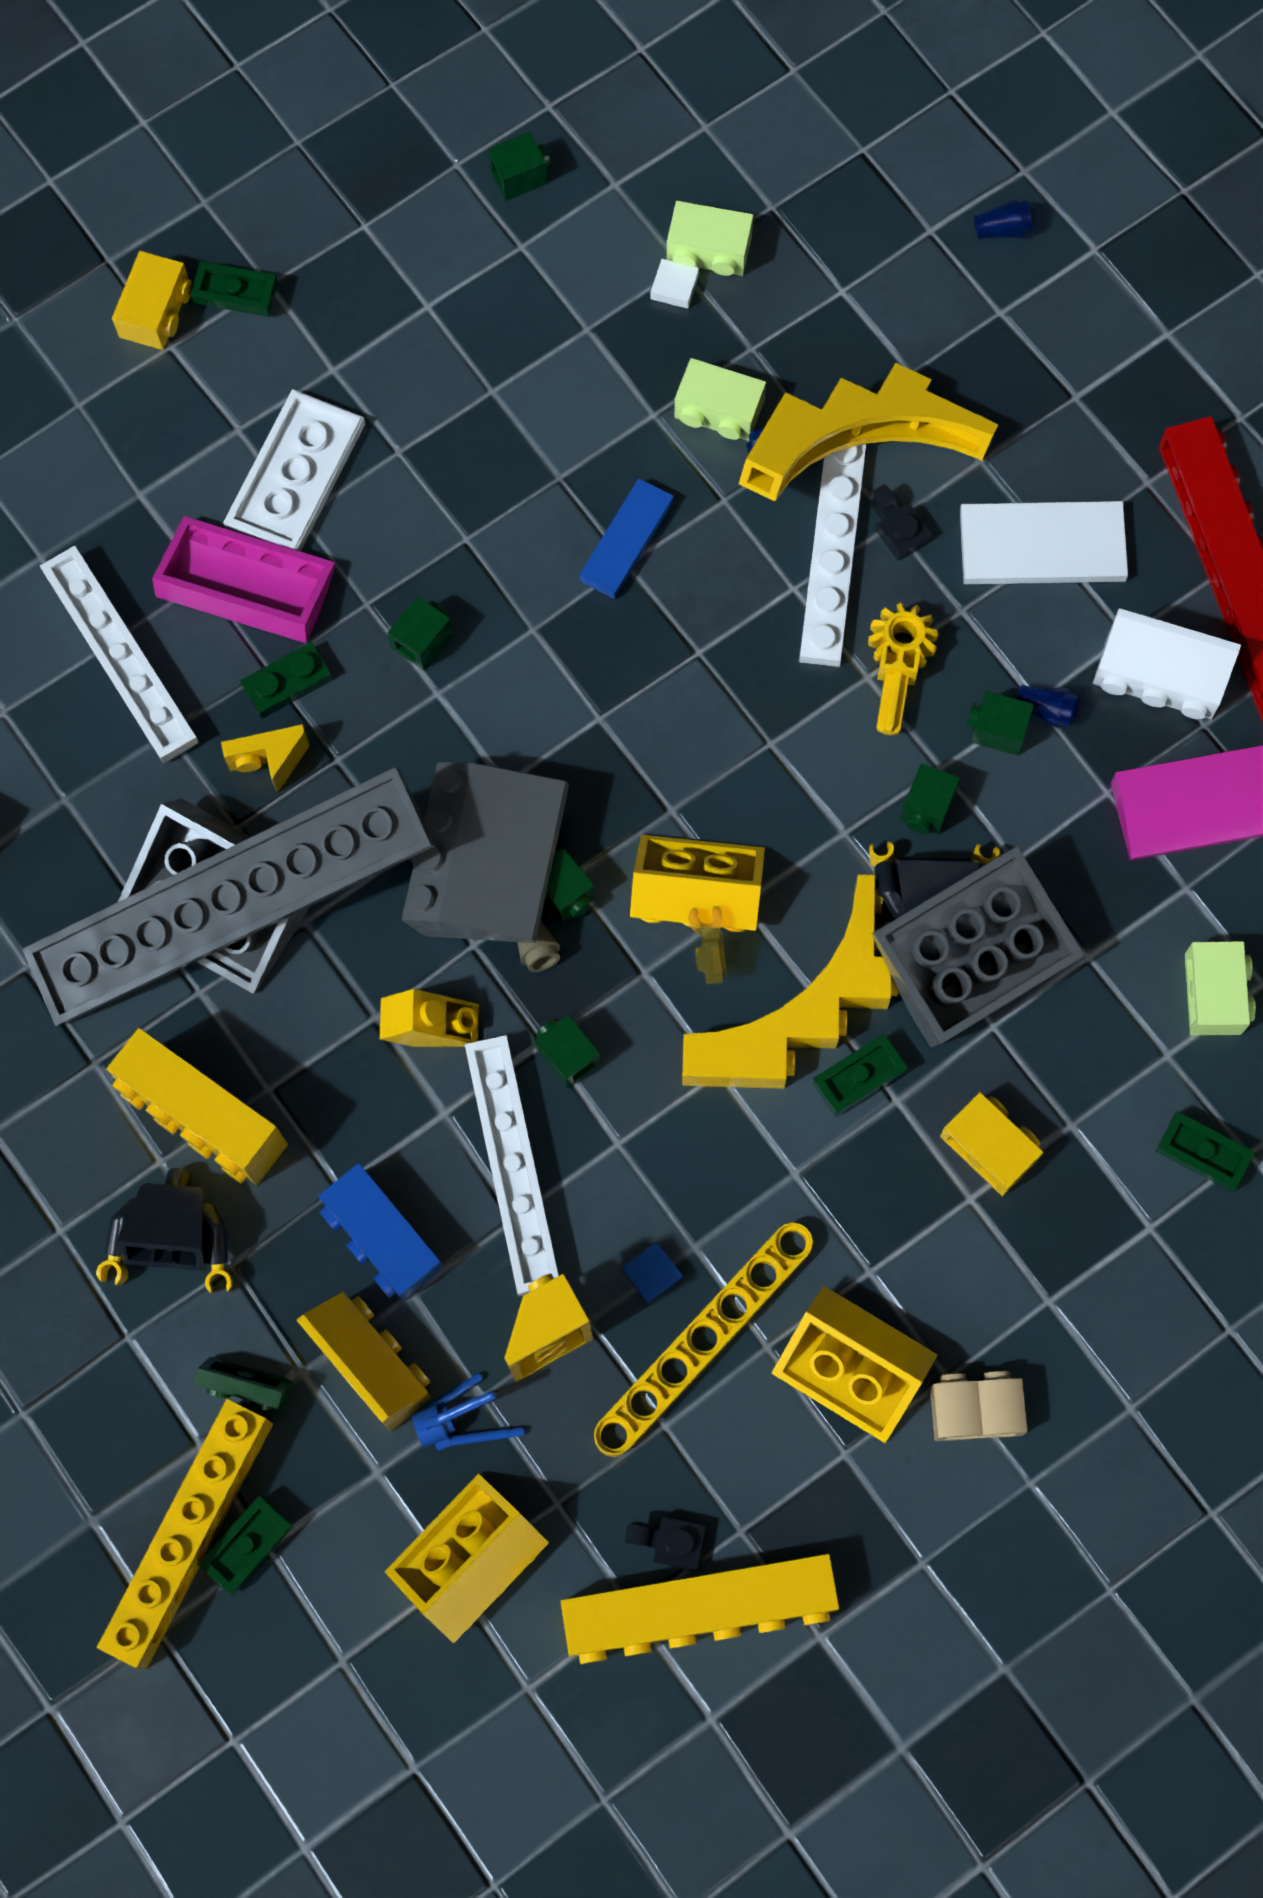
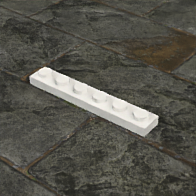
(832, 557)
(119, 654)
(511, 1161)

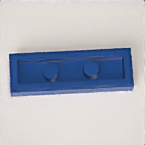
(626, 538)

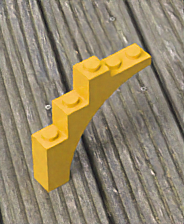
(855, 416)
(758, 1053)

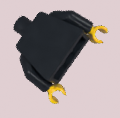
(919, 879)
(167, 1229)

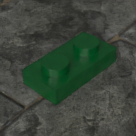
(234, 288)
(286, 680)
(859, 1075)
(1205, 1151)
(229, 1379)
(245, 1545)

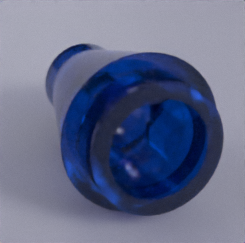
(1004, 221)
(1051, 705)

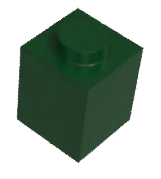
(518, 165)
(421, 632)
(1000, 722)
(929, 800)
(568, 888)
(566, 1050)

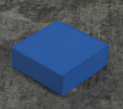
(652, 1273)

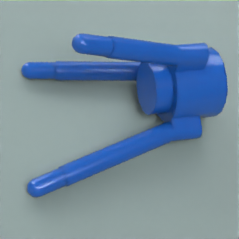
(436, 1421)

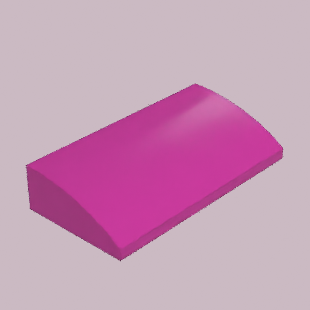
(243, 579)
(1191, 802)

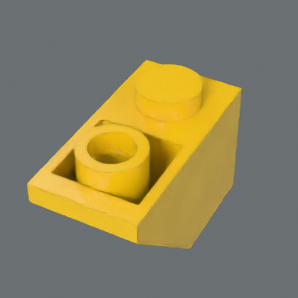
(428, 1020)

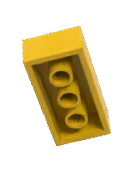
(200, 1108)

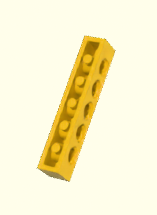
(185, 1535)

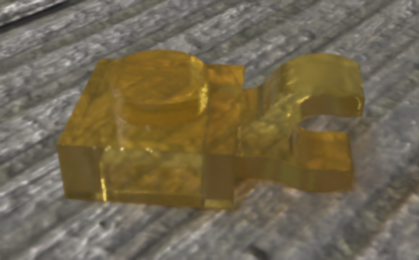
(711, 955)

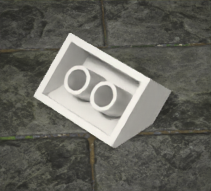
(1166, 664)

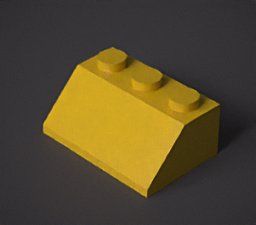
(690, 874)
(546, 1326)
(367, 1358)
(854, 1364)
(466, 1558)

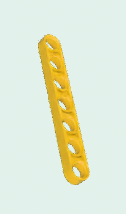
(697, 1360)

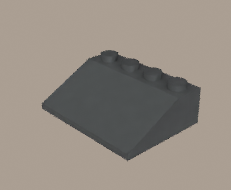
(183, 838)
(489, 856)
(976, 947)

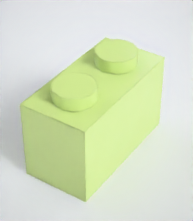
(709, 238)
(719, 400)
(1218, 988)

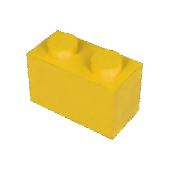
(152, 300)
(992, 1142)

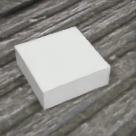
(674, 283)

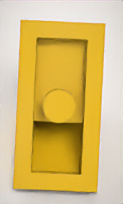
(278, 748)

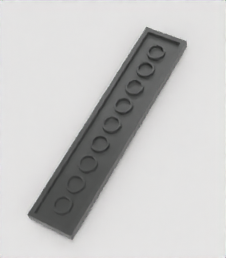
(228, 896)

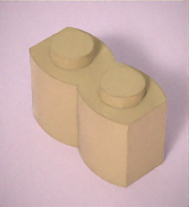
(978, 1407)

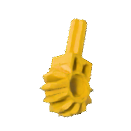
(898, 660)

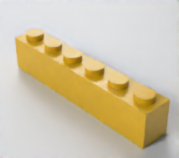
(699, 1606)

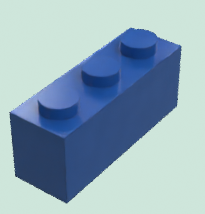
(379, 1234)

